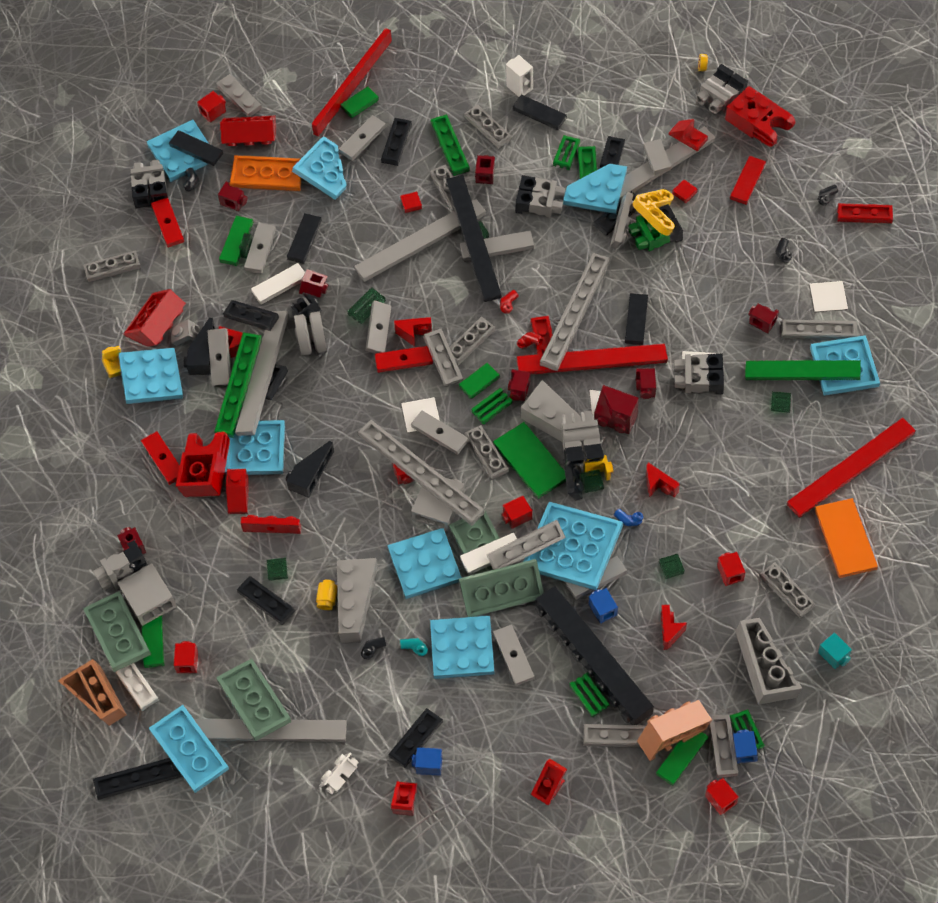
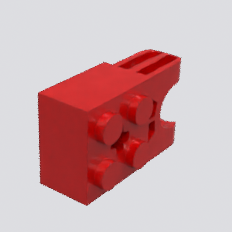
(757, 116)
(203, 466)

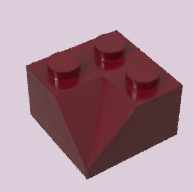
(616, 410)

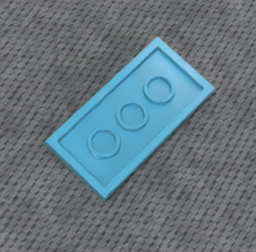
(189, 748)

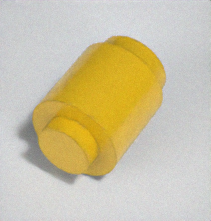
(326, 595)

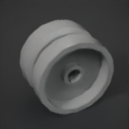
(311, 333)

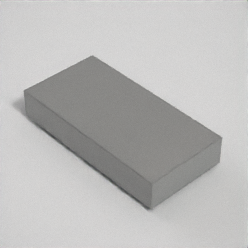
(657, 156)

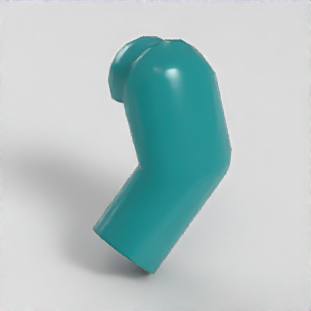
(415, 644)

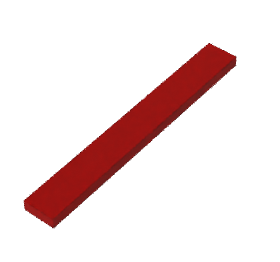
(351, 82)
(598, 359)
(850, 467)

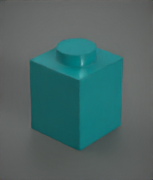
(835, 651)

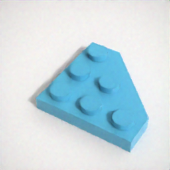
(322, 168)
(598, 190)

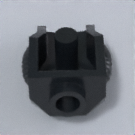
(306, 306)

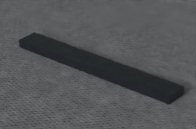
(473, 238)

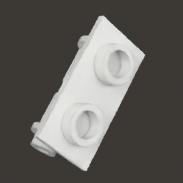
(343, 766)

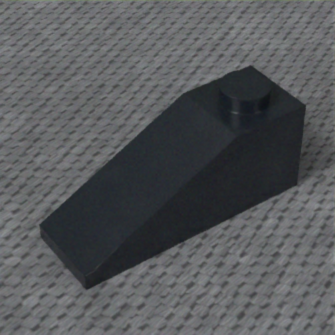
(198, 356)
(309, 470)

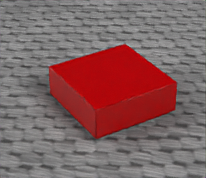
(684, 191)
(411, 202)

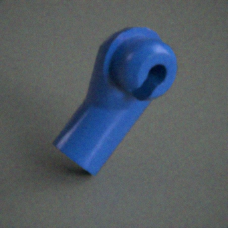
(629, 520)

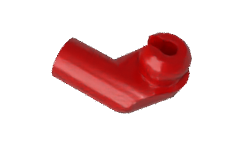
(506, 301)
(528, 339)

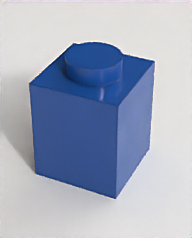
(602, 605)
(745, 746)
(428, 761)

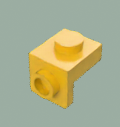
(111, 361)
(602, 465)

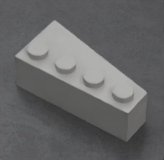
(546, 410)
(355, 587)
(766, 668)

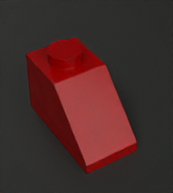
(237, 491)

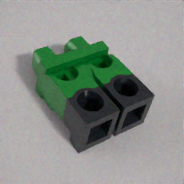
(650, 237)

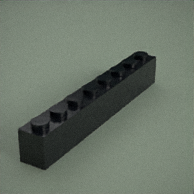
(594, 657)

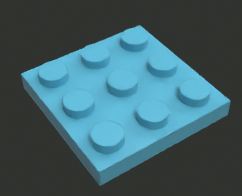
(173, 160)
(847, 349)
(150, 375)
(259, 452)
(424, 563)
(462, 647)

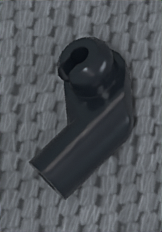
(192, 181)
(824, 194)
(781, 250)
(370, 647)

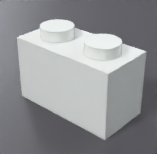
(519, 76)

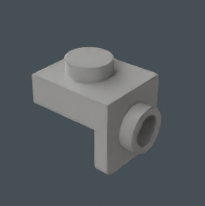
(183, 332)

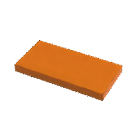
(265, 173)
(846, 538)

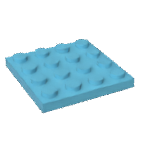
(584, 551)

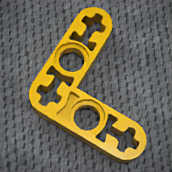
(648, 206)

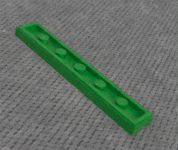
(803, 370)
(238, 384)

